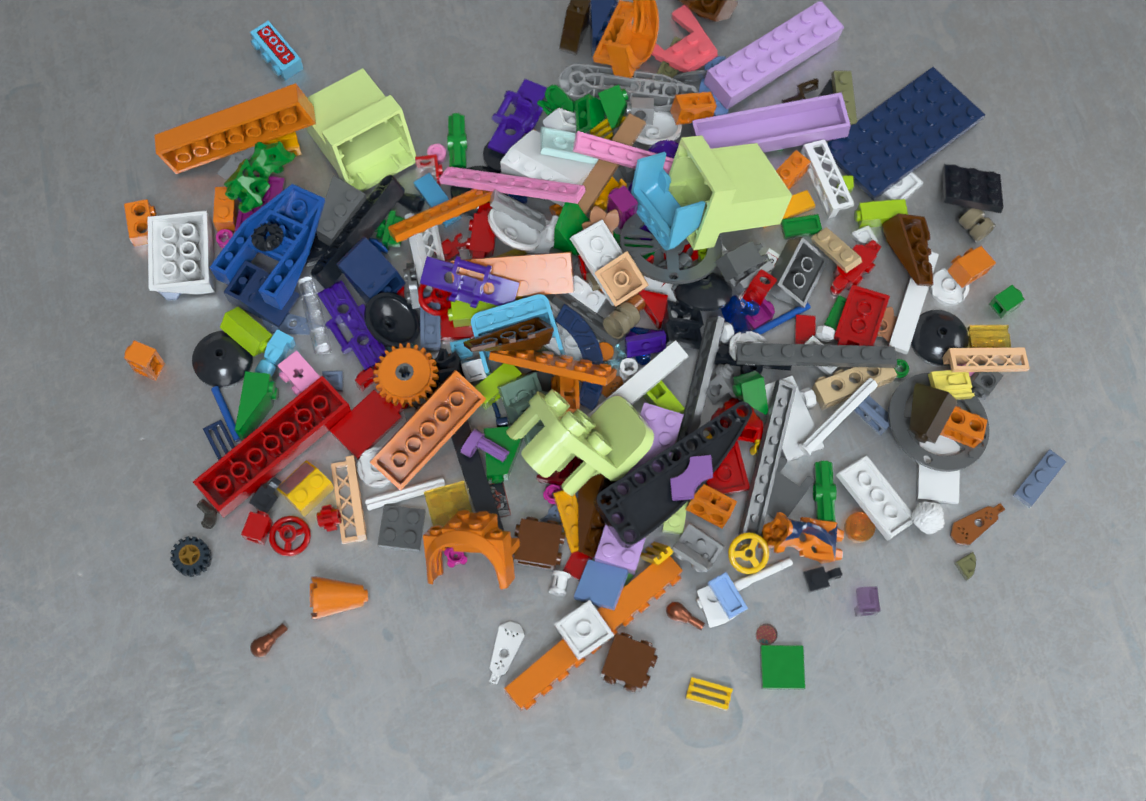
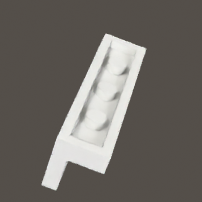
(821, 182)
(421, 250)

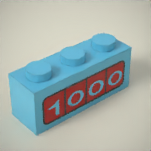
(276, 51)

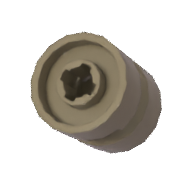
(970, 221)
(621, 320)

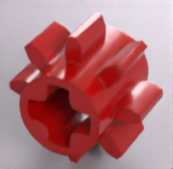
(329, 518)

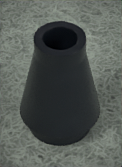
(412, 202)

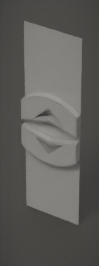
(234, 161)

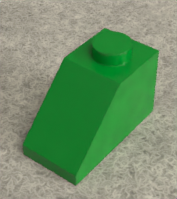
(614, 104)
(588, 113)
(751, 389)

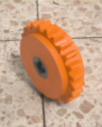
(399, 362)

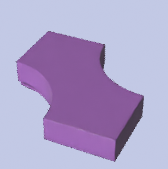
(699, 470)

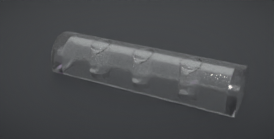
(314, 316)

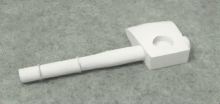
(709, 604)

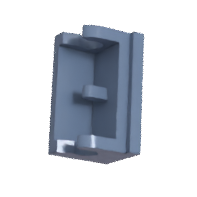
(873, 414)

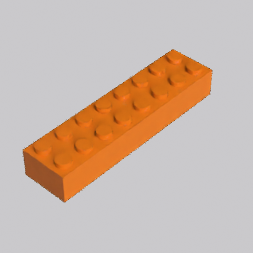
(235, 129)

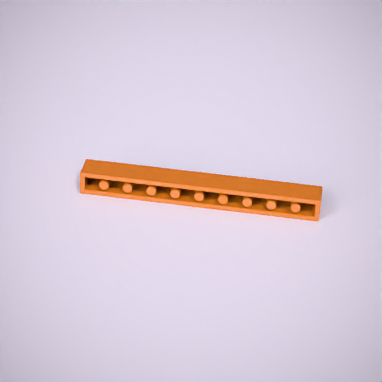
(560, 658)

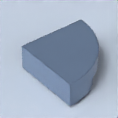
(335, 378)

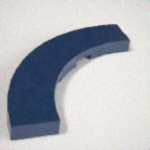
(589, 349)

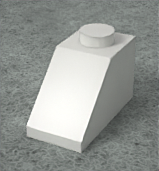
(561, 120)

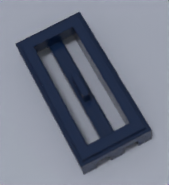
(213, 426)

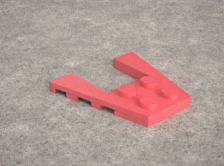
(692, 50)

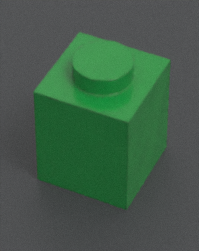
(1007, 301)

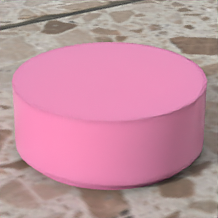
(439, 150)

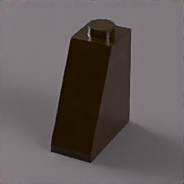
(575, 25)
(930, 412)

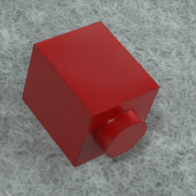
(257, 527)

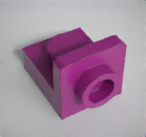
(765, 315)

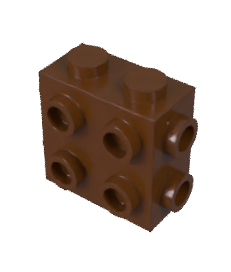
(539, 543)
(629, 663)

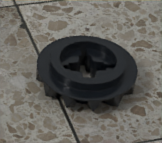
(272, 241)

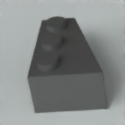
(339, 208)

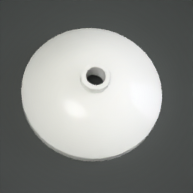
(662, 129)
(513, 232)

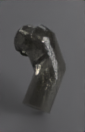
(210, 514)

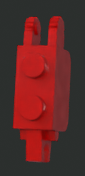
(482, 237)
(854, 276)

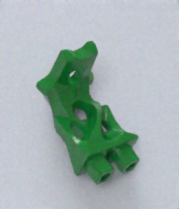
(243, 182)

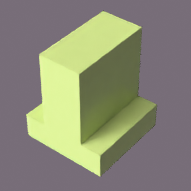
(361, 131)
(735, 184)

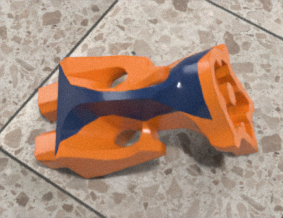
(820, 534)

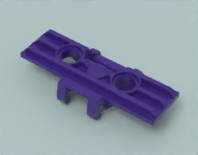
(523, 119)
(465, 287)
(354, 320)

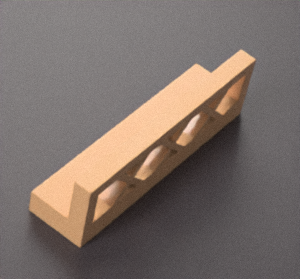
(987, 356)
(355, 495)

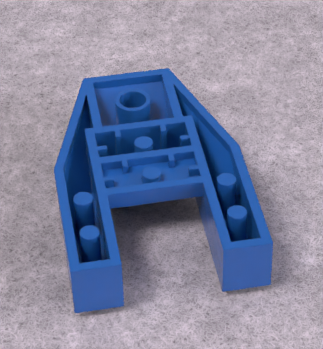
(298, 216)

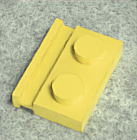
(955, 383)

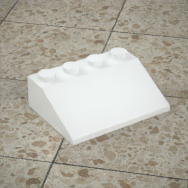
(526, 160)
(181, 253)

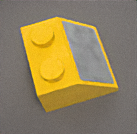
(305, 488)

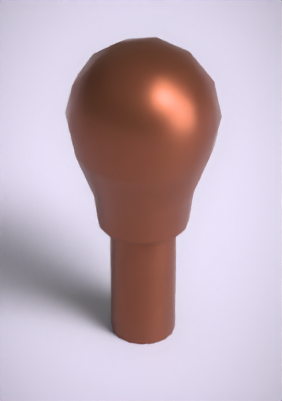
(678, 612)
(263, 644)

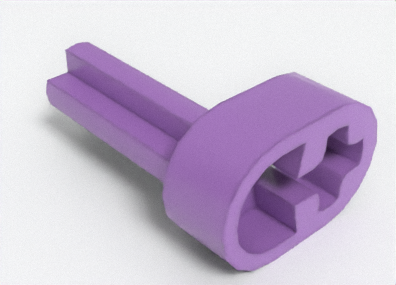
(477, 440)

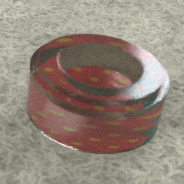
(766, 634)

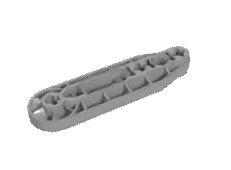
(634, 86)

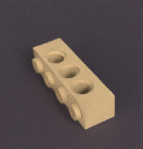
(829, 397)

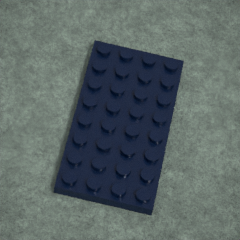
(904, 132)

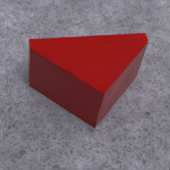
(654, 306)

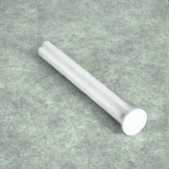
(838, 416)

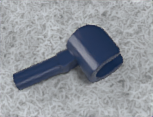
(500, 421)

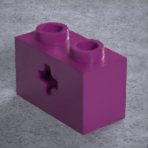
(623, 202)

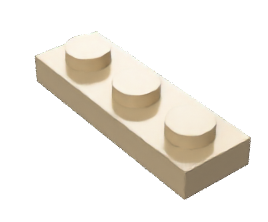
(836, 249)

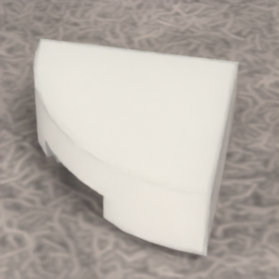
(864, 235)

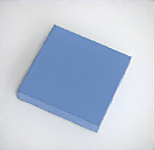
(601, 584)

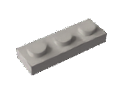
(517, 210)

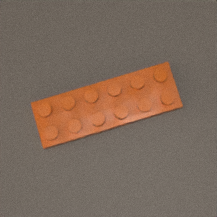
(556, 365)

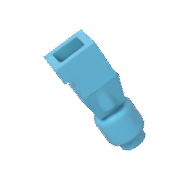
(275, 352)

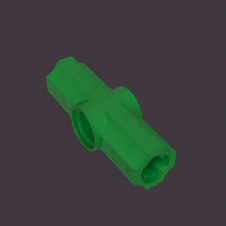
(457, 141)
(824, 491)

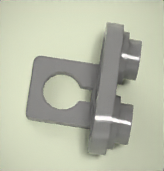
(725, 379)

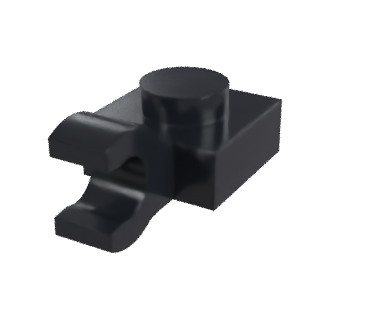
(264, 497)
(818, 579)

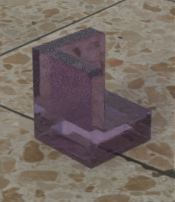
(867, 601)

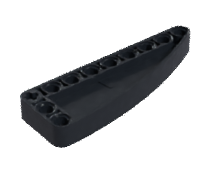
(651, 502)

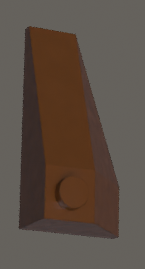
(712, 9)
(909, 240)
(520, 336)
(589, 521)

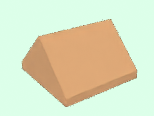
(621, 279)

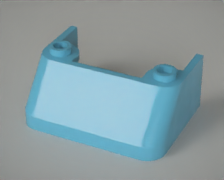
(658, 207)
(510, 314)

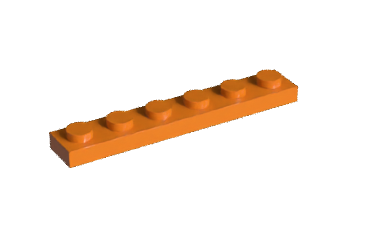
(439, 214)

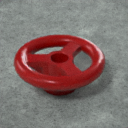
(433, 298)
(283, 530)

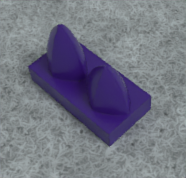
(645, 343)

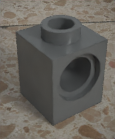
(992, 380)

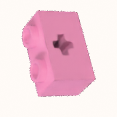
(294, 366)

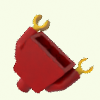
(753, 430)

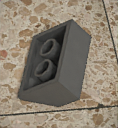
(797, 272)

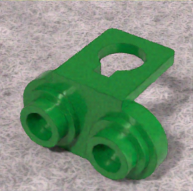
(556, 98)

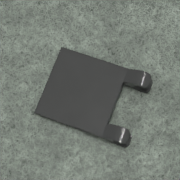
(785, 493)

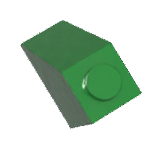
(497, 470)

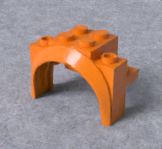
(626, 45)
(472, 534)

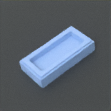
(727, 595)

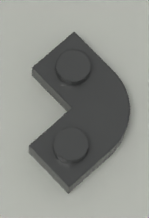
(410, 276)

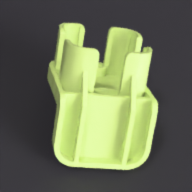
(606, 442)

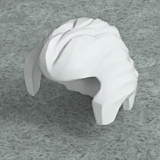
(928, 517)

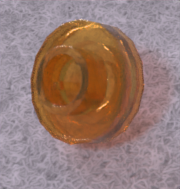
(859, 527)

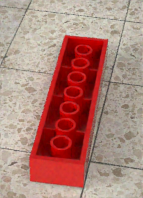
(272, 446)

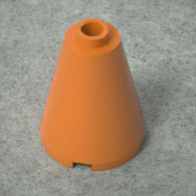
(335, 596)

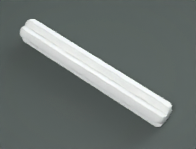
(404, 494)

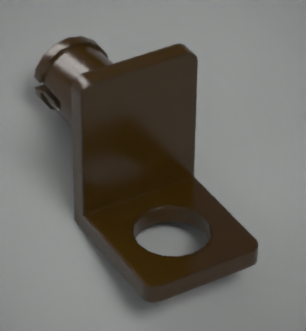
(801, 90)

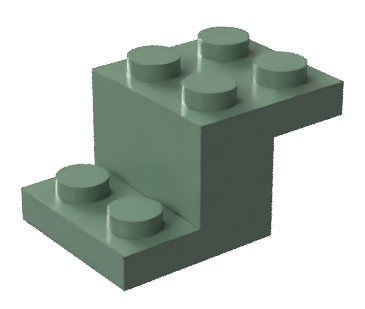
(516, 399)

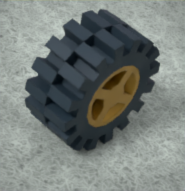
(187, 550)

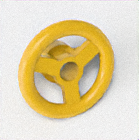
(732, 554)

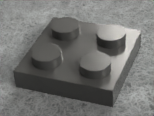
(401, 528)

